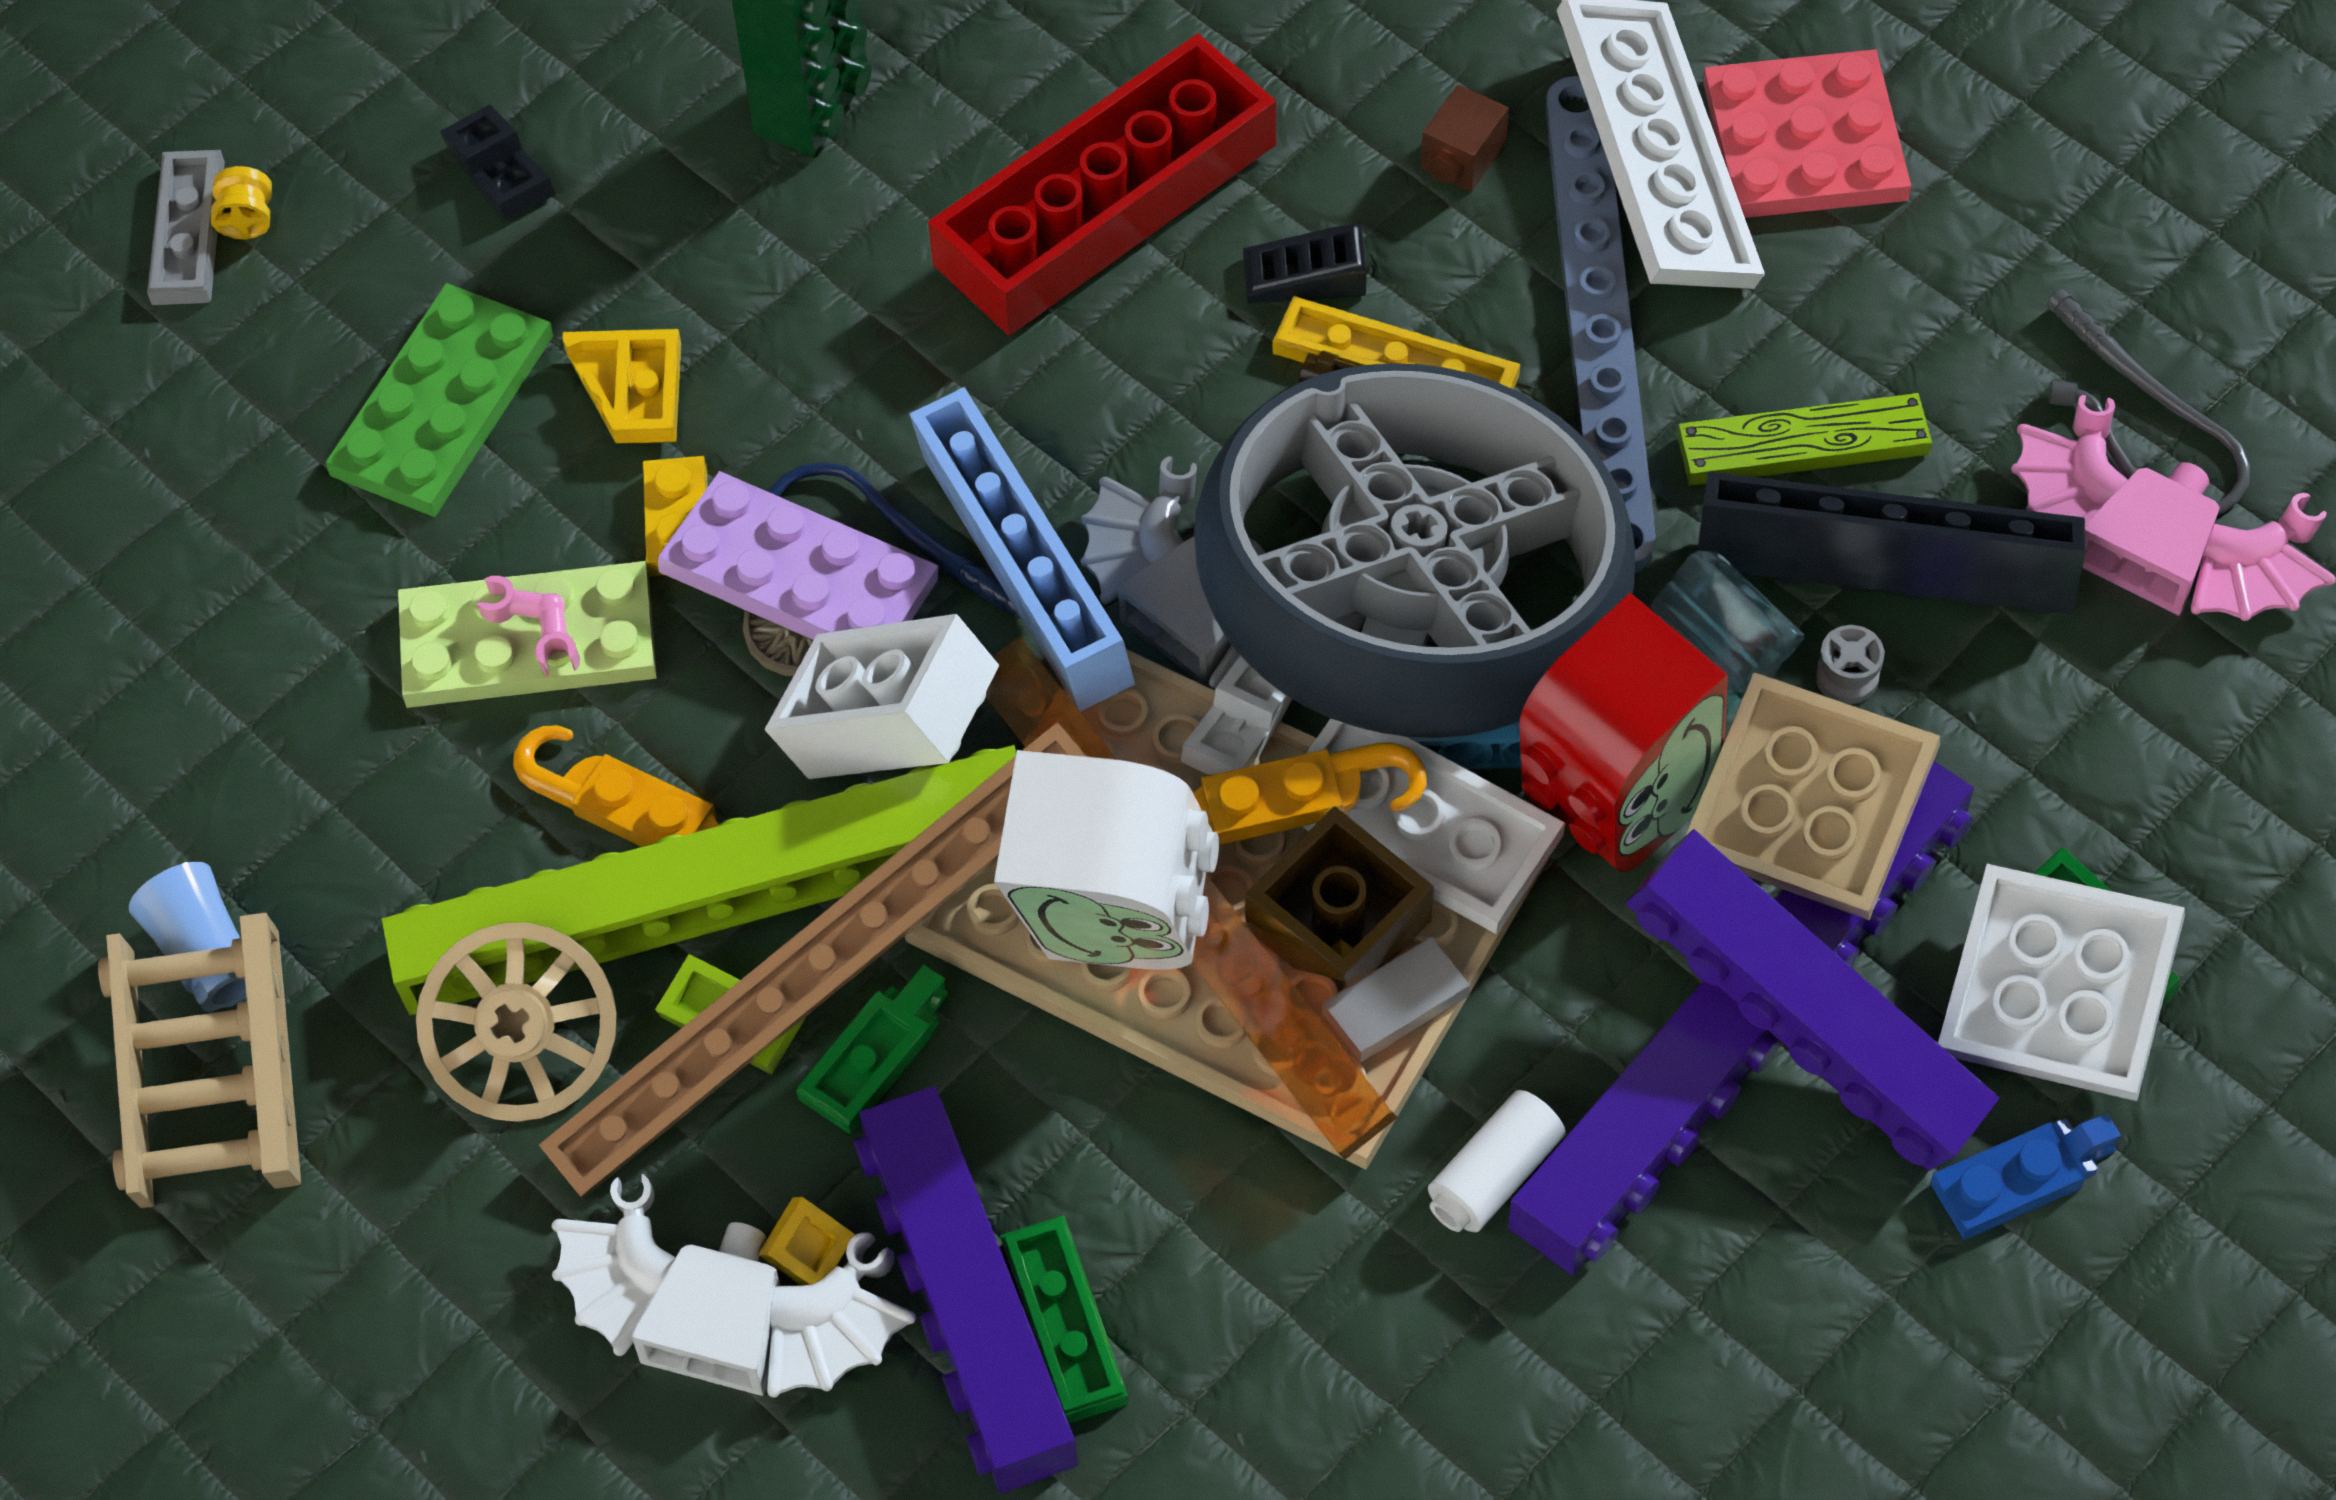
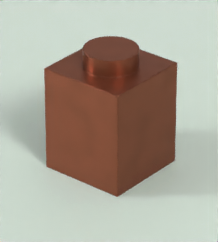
(1464, 138)

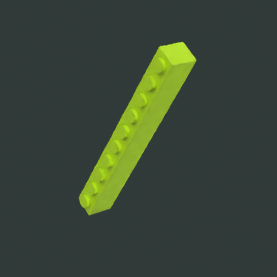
(687, 881)

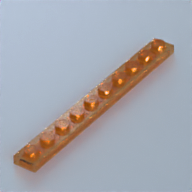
(1229, 953)

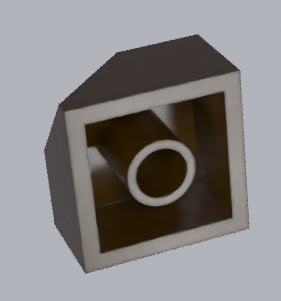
(1338, 902)

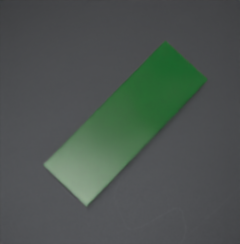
(1064, 1318)

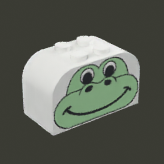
(1106, 860)

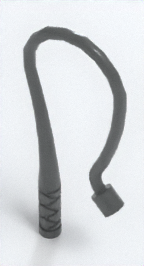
(2111, 352)

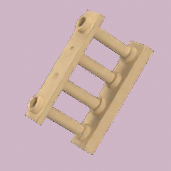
(262, 1084)

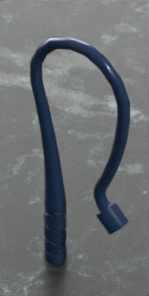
(955, 565)

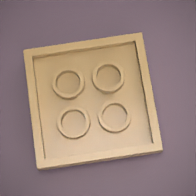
(1814, 794)

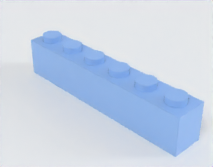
(1023, 550)

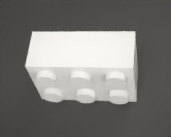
(883, 697)

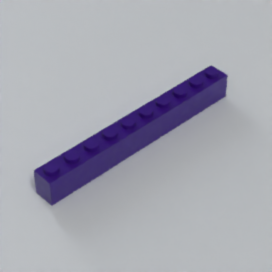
(1696, 1064)

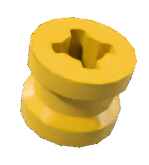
(241, 202)

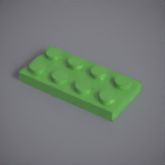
(439, 399)

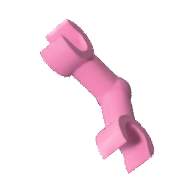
(546, 607)

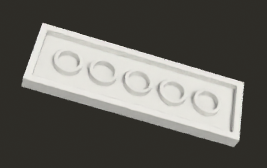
(1660, 144)

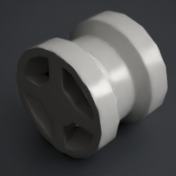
(1849, 648)

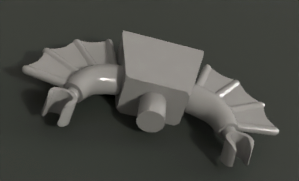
(1156, 574)

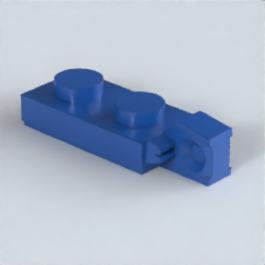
(2023, 1173)

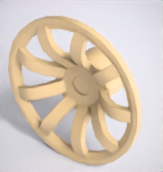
(516, 1021)

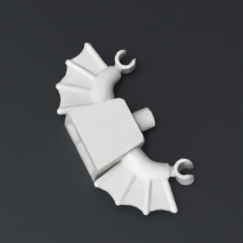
(722, 1309)

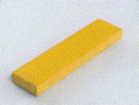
(1365, 341)

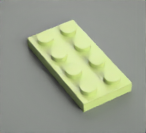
(461, 657)

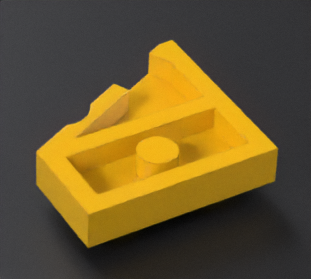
(630, 380)

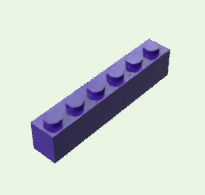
(1811, 1002)
(968, 1292)

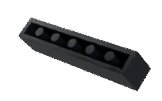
(1894, 543)

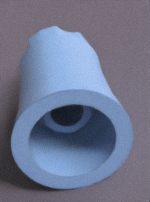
(185, 915)

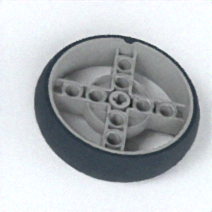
(1409, 546)

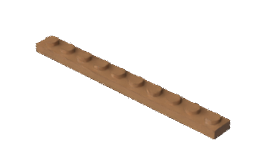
(789, 983)

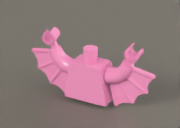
(2159, 529)

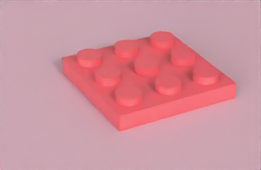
(1807, 133)

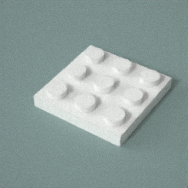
(2061, 981)

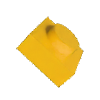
(805, 1242)

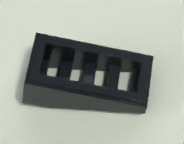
(1322, 246)

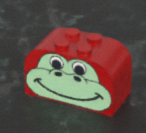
(1624, 734)

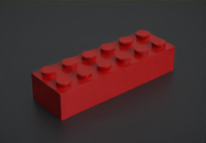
(1103, 183)

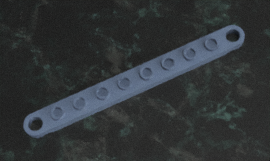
(1599, 307)

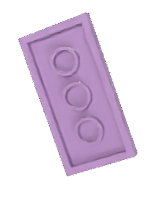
(793, 563)

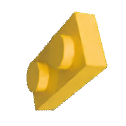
(669, 496)

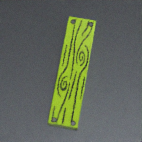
(1805, 438)

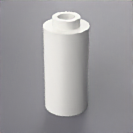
(1495, 1162)

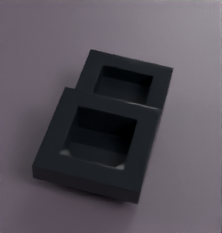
(497, 163)

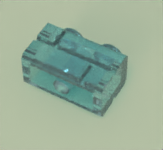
(1727, 619)

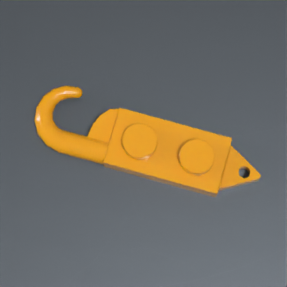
(1300, 789)
(613, 793)

